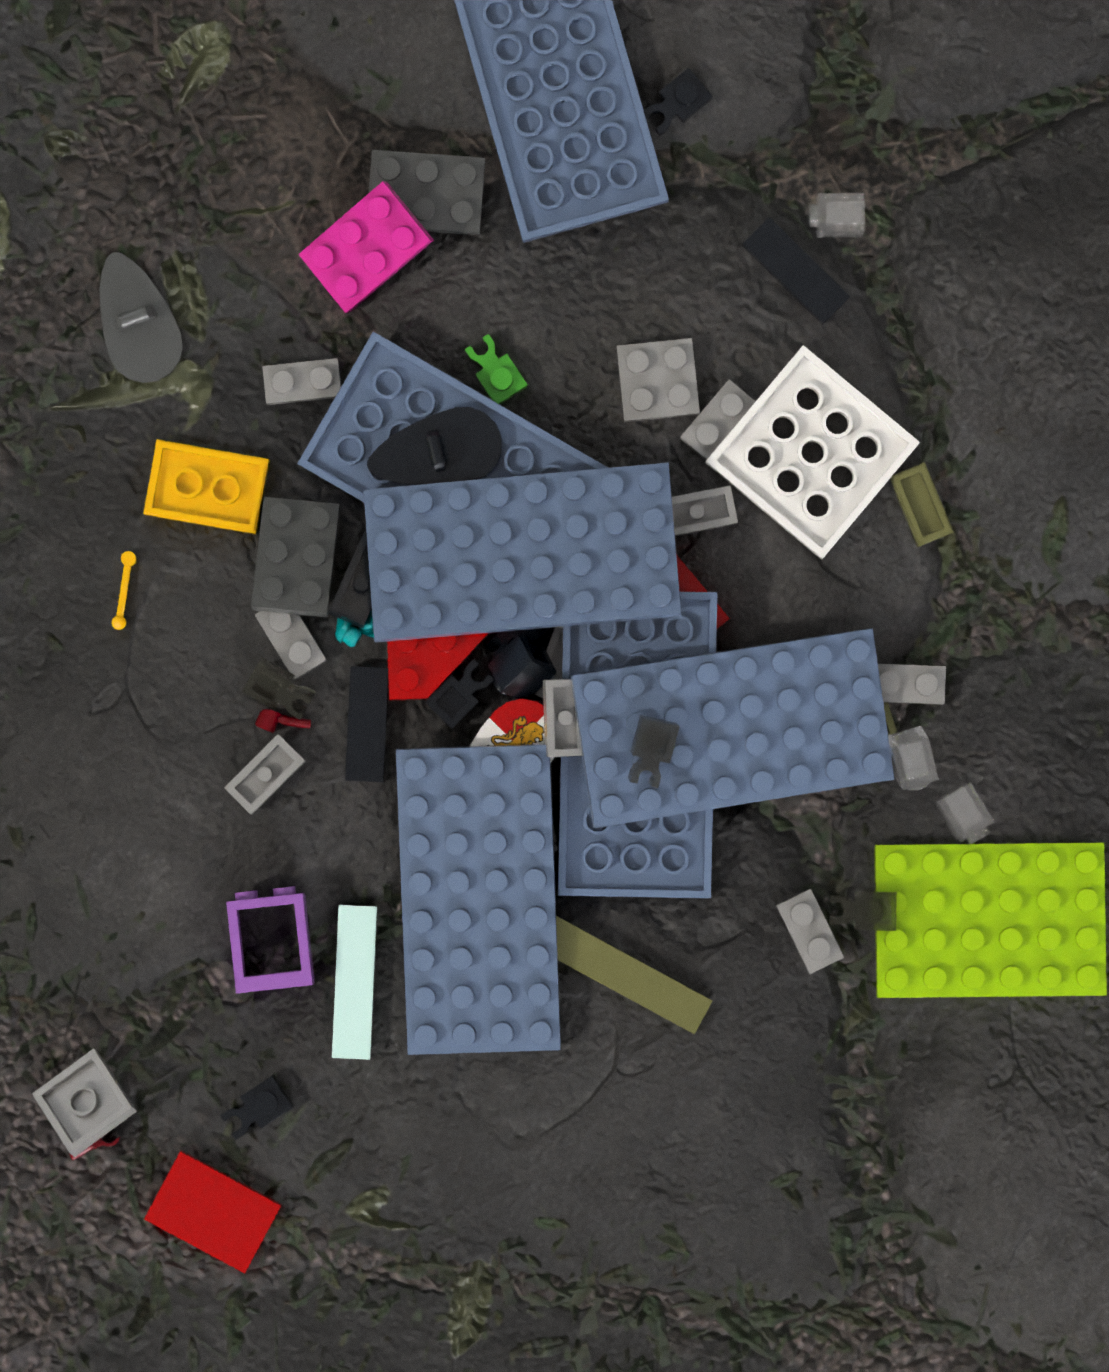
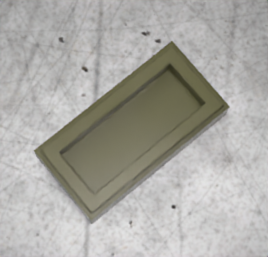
(921, 505)

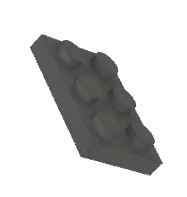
(436, 188)
(295, 557)

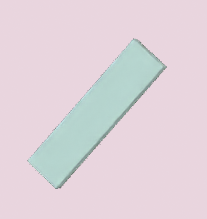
(354, 982)

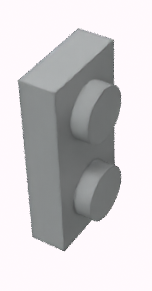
(301, 381)
(717, 419)
(703, 510)
(291, 641)
(912, 683)
(560, 719)
(265, 774)
(809, 931)

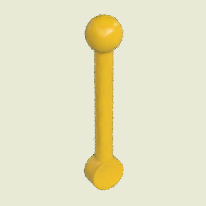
(128, 559)

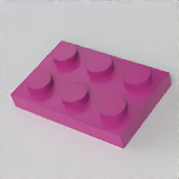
(366, 247)

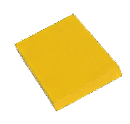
(206, 486)

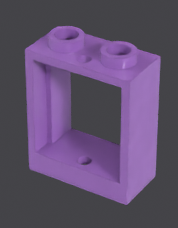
(275, 980)

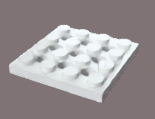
(834, 396)

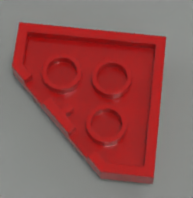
(422, 665)

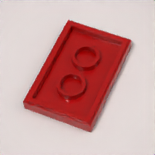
(212, 1211)

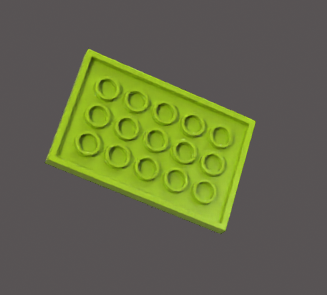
(992, 920)

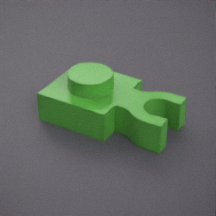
(498, 376)

